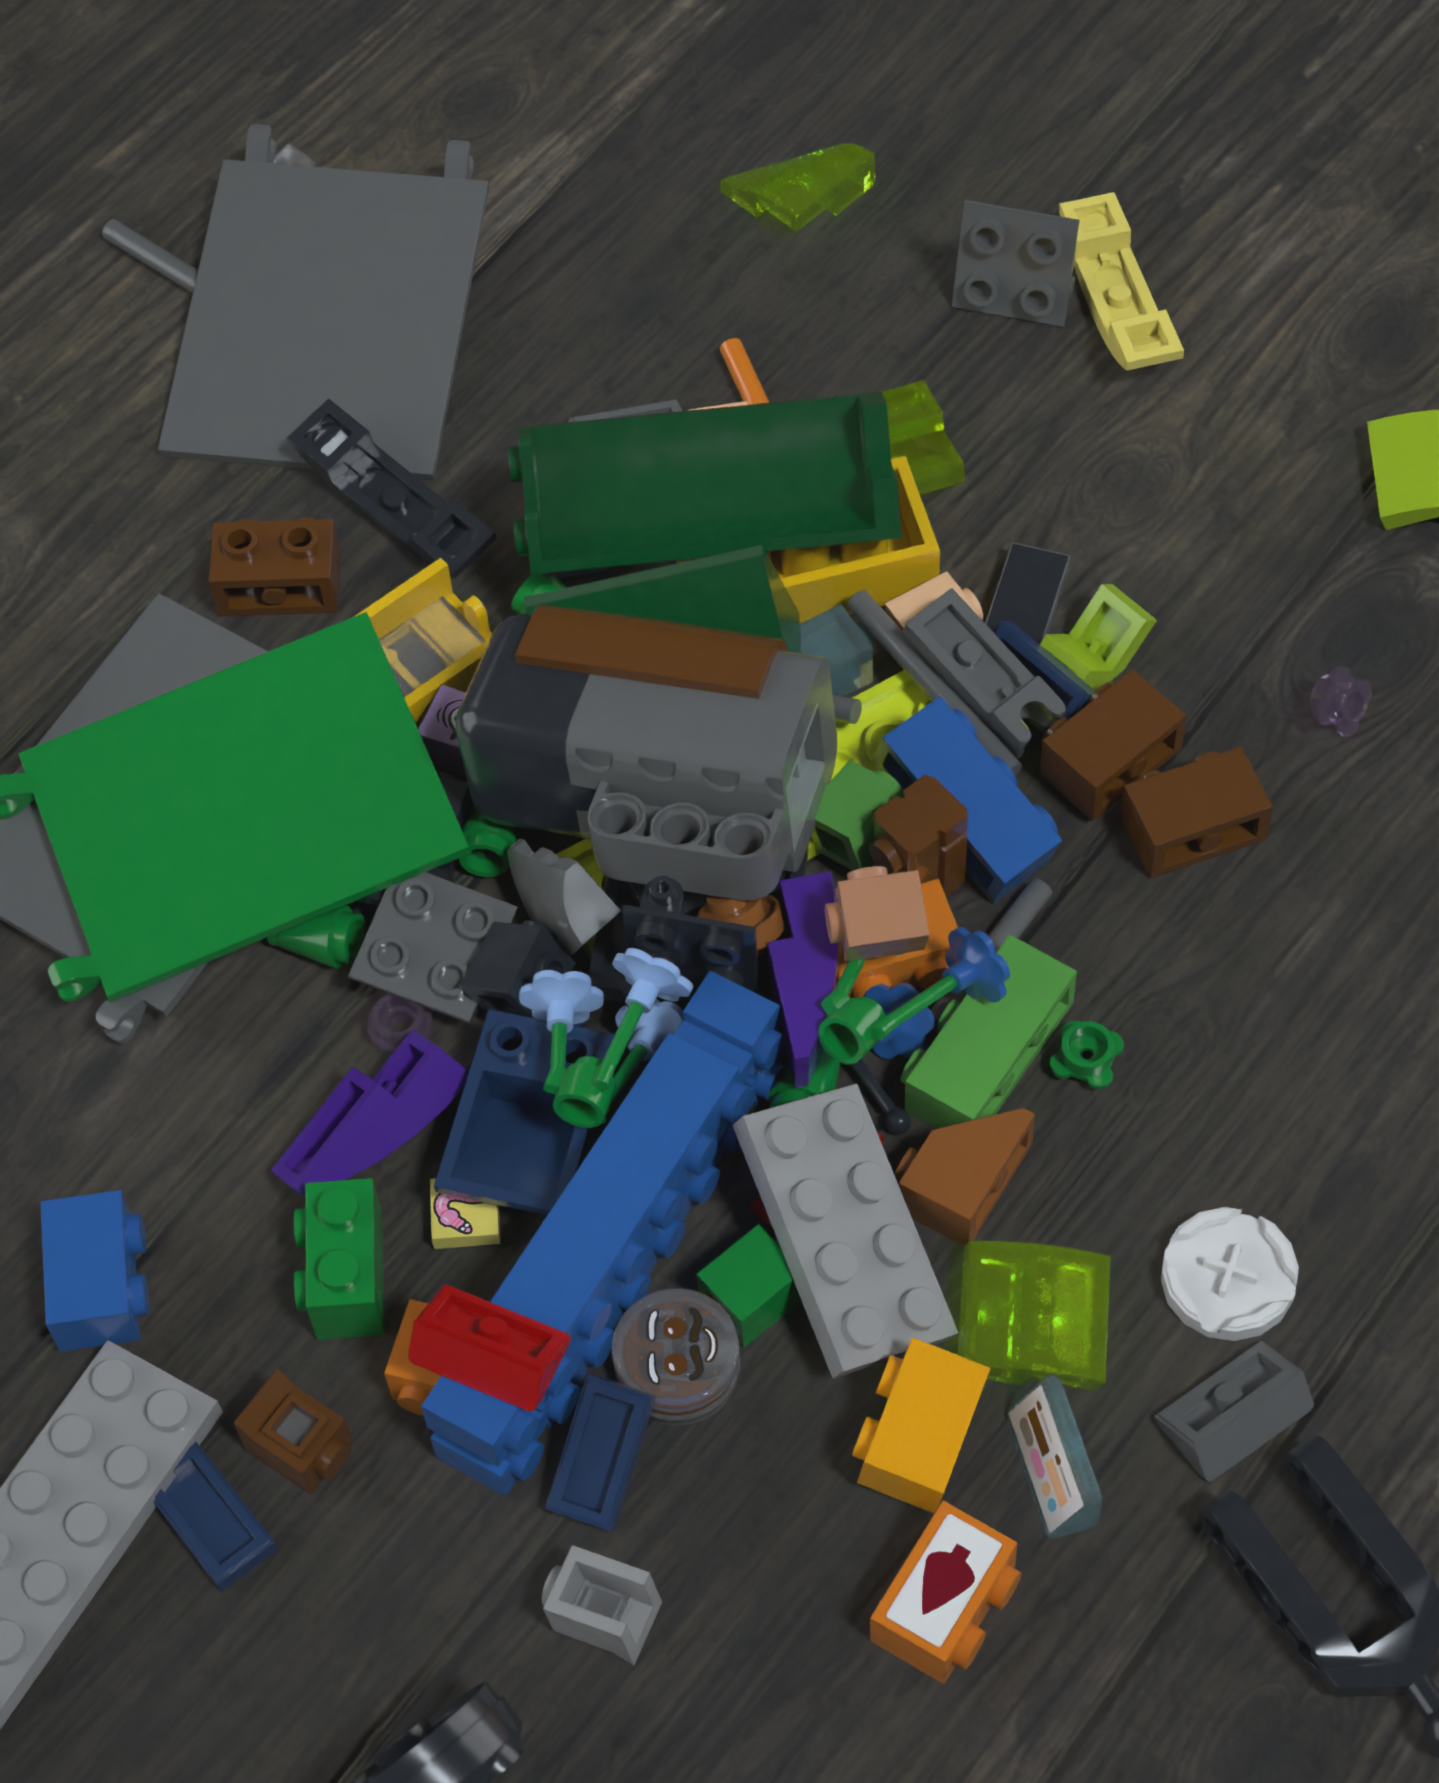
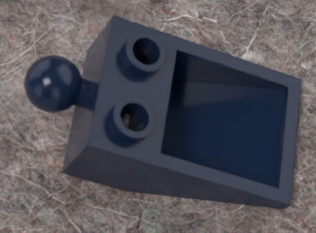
(506, 1134)

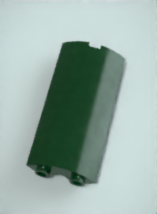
(705, 482)

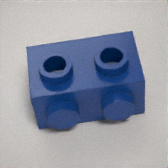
(92, 1270)

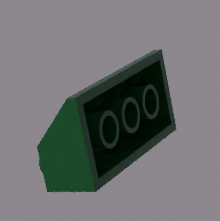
(718, 592)

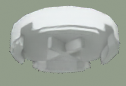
(1229, 1274)

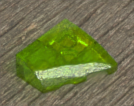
(805, 184)

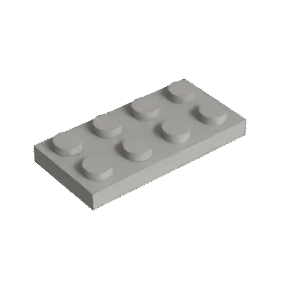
(844, 1229)

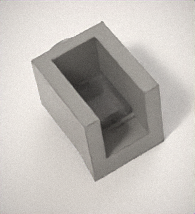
(601, 1602)

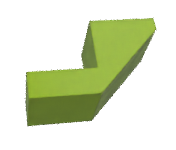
(1102, 637)

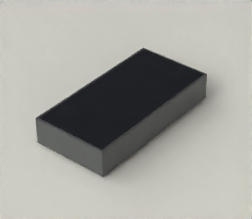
(1029, 589)

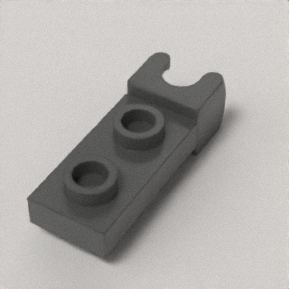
(983, 670)

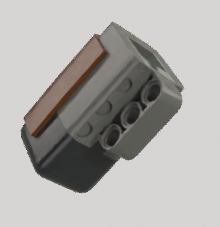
(654, 742)

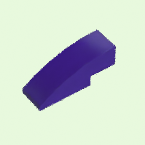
(803, 970)
(373, 1116)

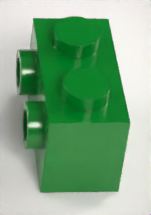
(343, 1259)

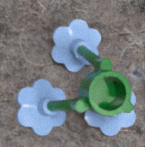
(588, 1087)

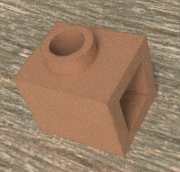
(877, 914)

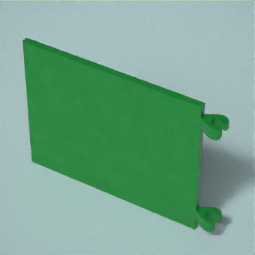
(235, 808)

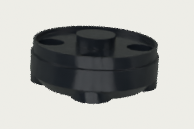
(460, 1744)

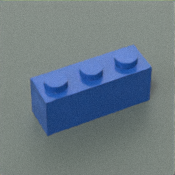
(1005, 831)

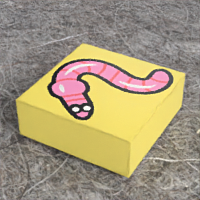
(462, 1221)

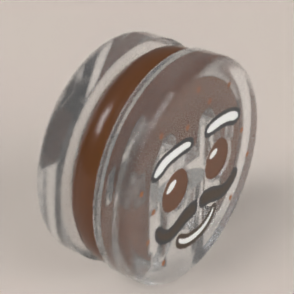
(681, 1351)

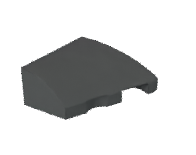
(559, 895)

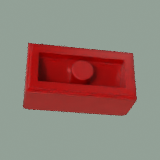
(487, 1347)

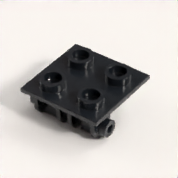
(690, 941)

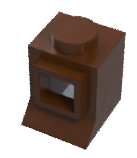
(294, 1433)

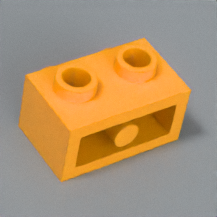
(922, 1424)

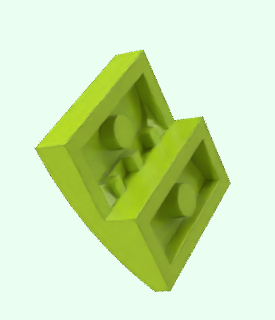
(1406, 467)

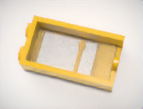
(430, 636)

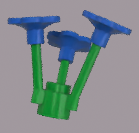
(898, 1017)

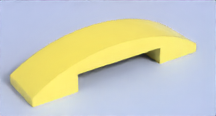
(1116, 288)

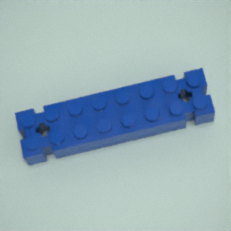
(619, 1220)

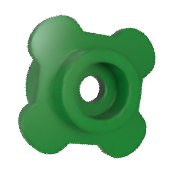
(1089, 1037)

